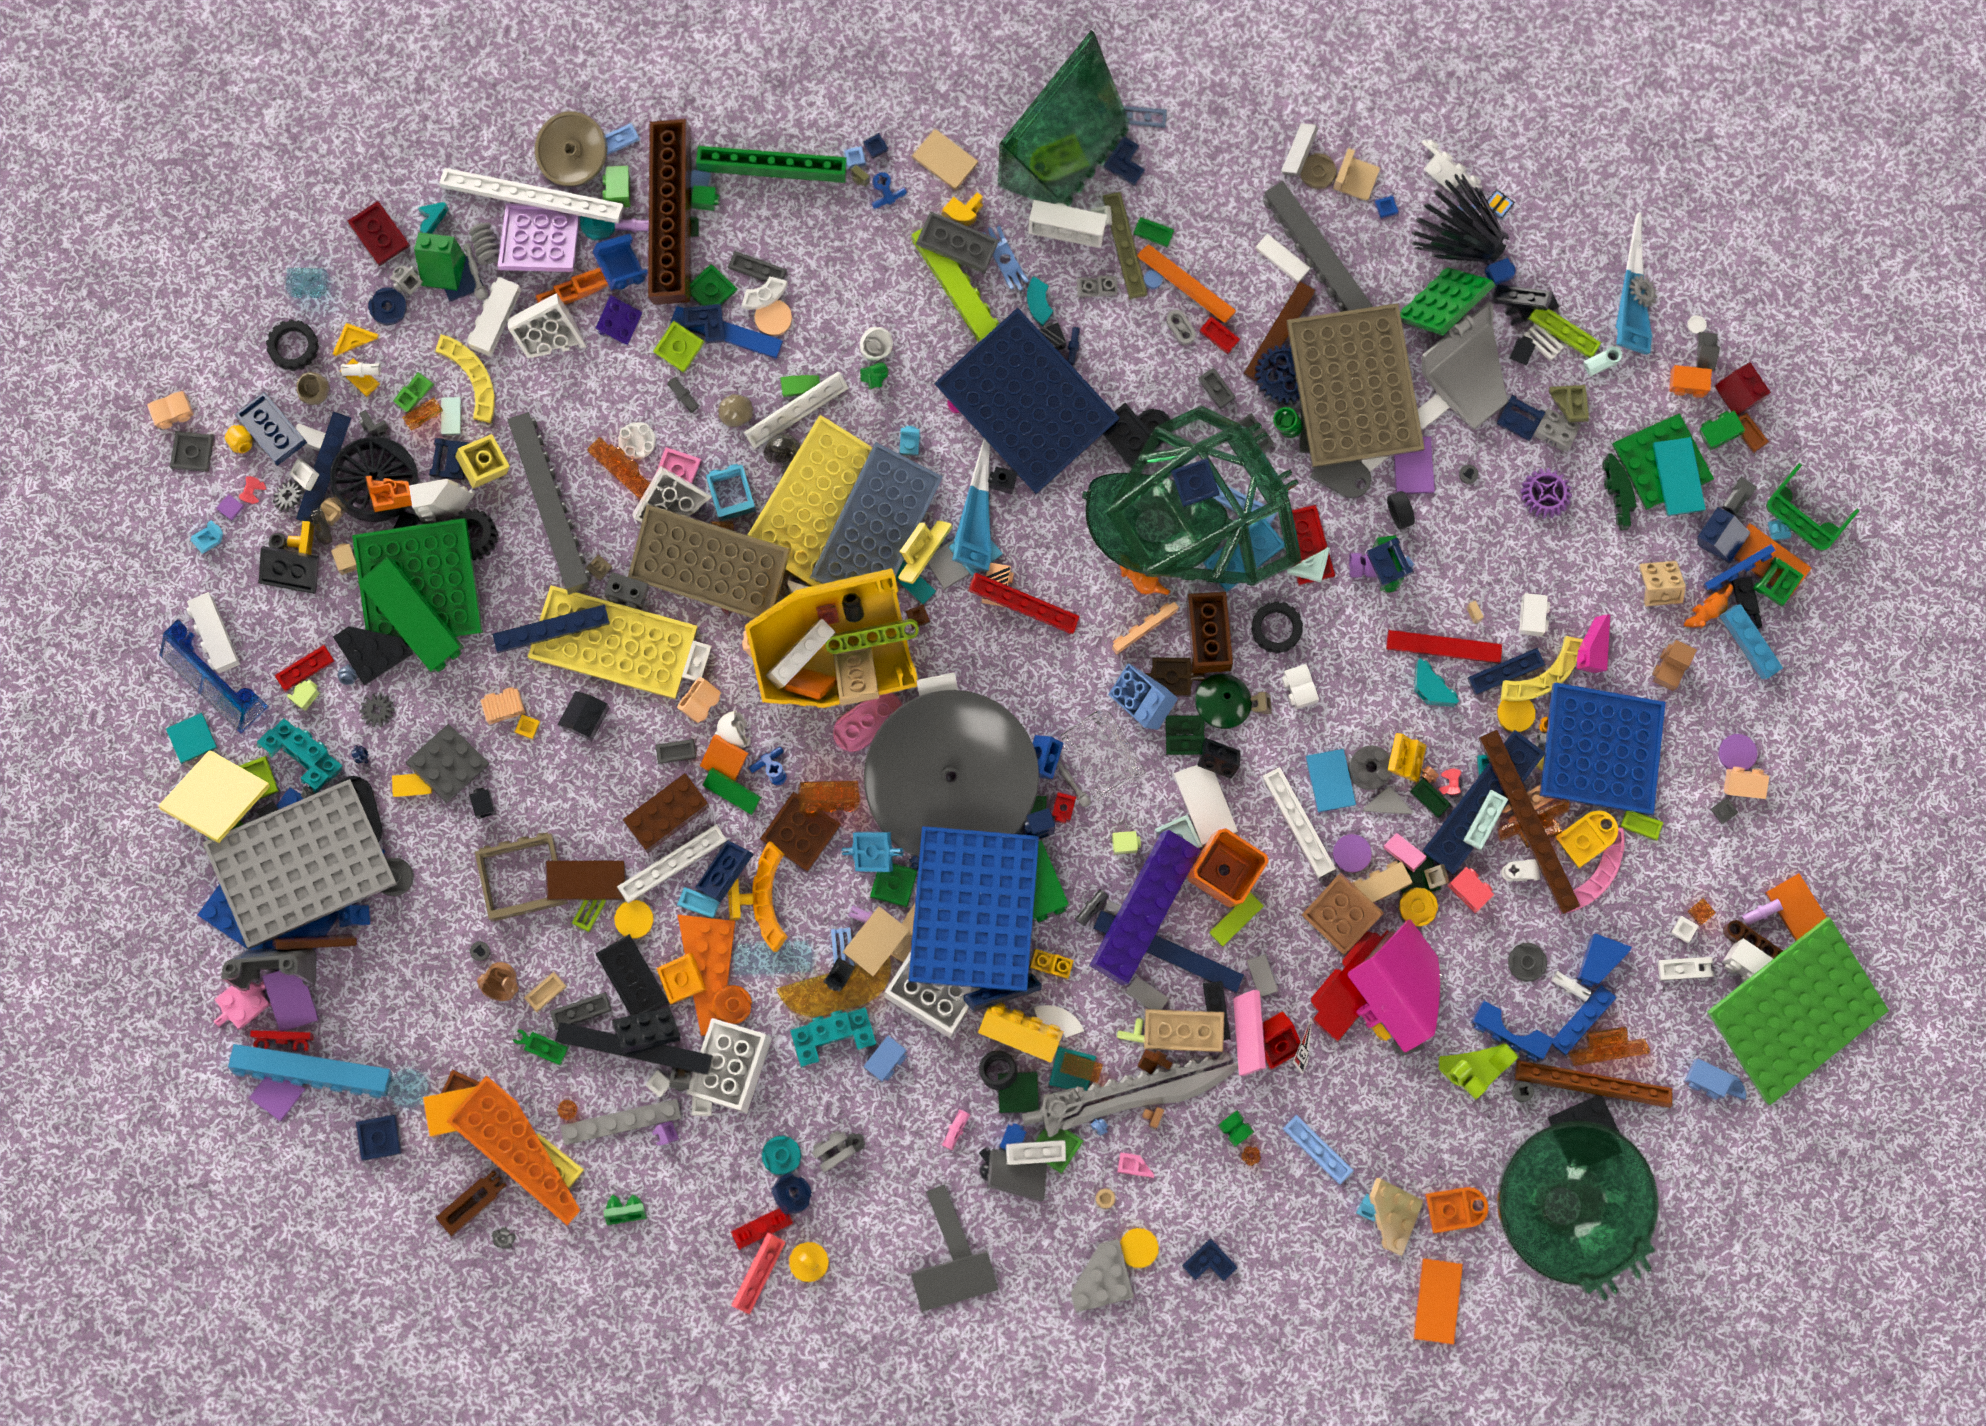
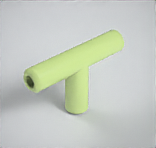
(1136, 1036)

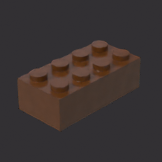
(1209, 632)
(666, 813)

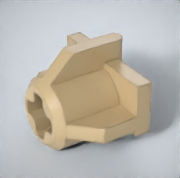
(331, 510)

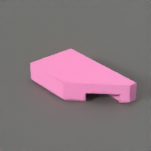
(1133, 1165)

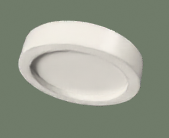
(1697, 324)

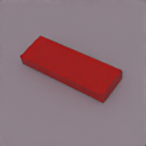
(304, 668)

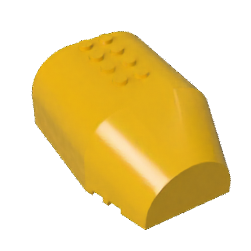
(787, 621)

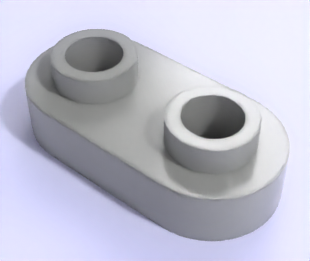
(1181, 328)

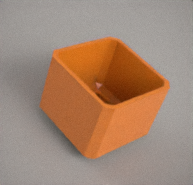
(1240, 857)

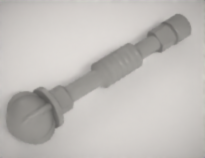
(480, 291)
(1083, 799)

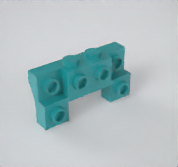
(304, 750)
(829, 1030)

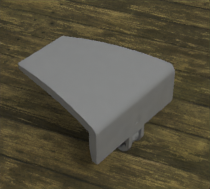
(1467, 368)

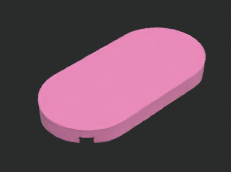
(863, 721)

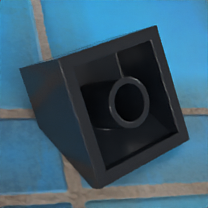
(584, 715)

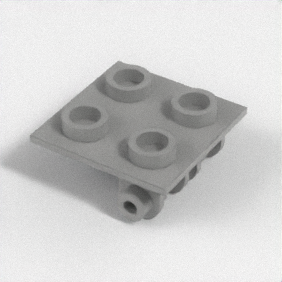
(1557, 429)

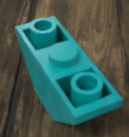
(1432, 687)

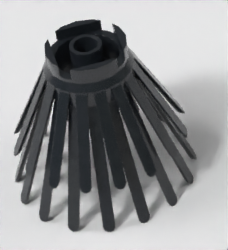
(1478, 238)

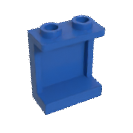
(619, 262)

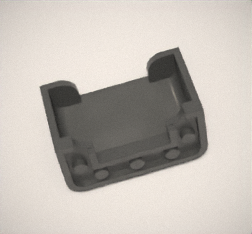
(247, 965)

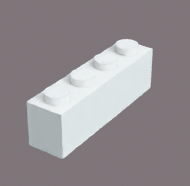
(494, 316)
(213, 633)
(799, 654)

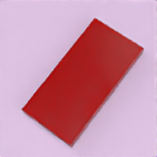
(1311, 539)

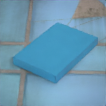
(1330, 780)

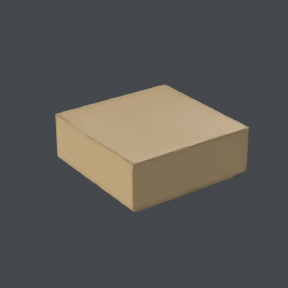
(1475, 612)

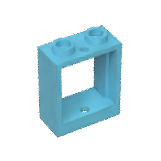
(735, 510)

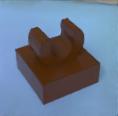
(919, 615)

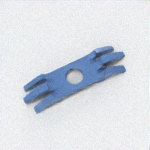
(1012, 267)

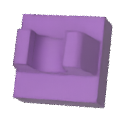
(666, 1133)

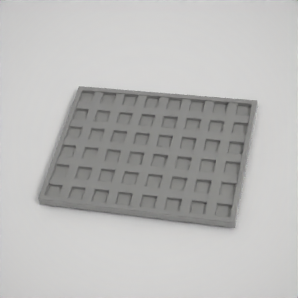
(299, 864)

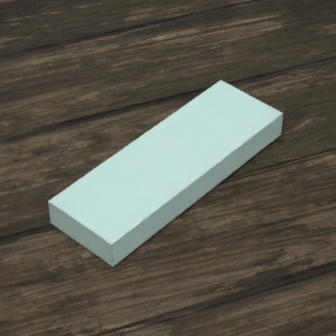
(1485, 820)

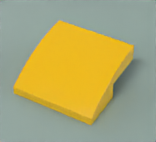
(1407, 757)

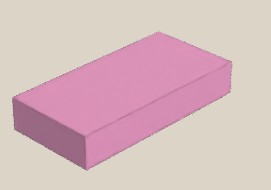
(1405, 852)

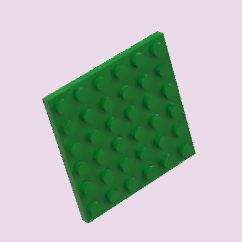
(437, 564)

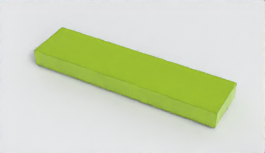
(1565, 331)

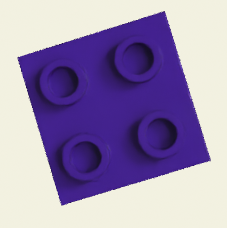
(618, 320)

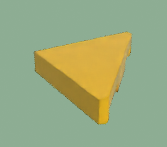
(353, 337)

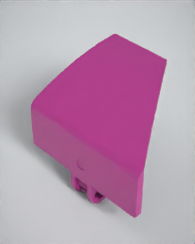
(1401, 987)

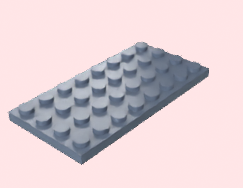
(877, 517)

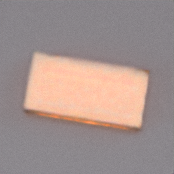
(1081, 1067)

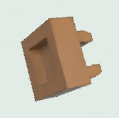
(1154, 1117)

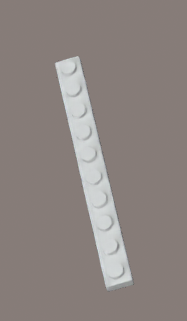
(531, 195)

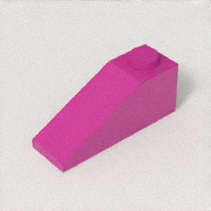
(1594, 648)

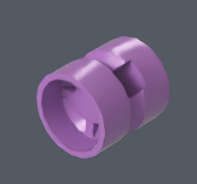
(1360, 566)

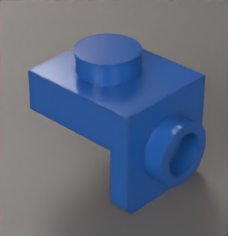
(354, 916)

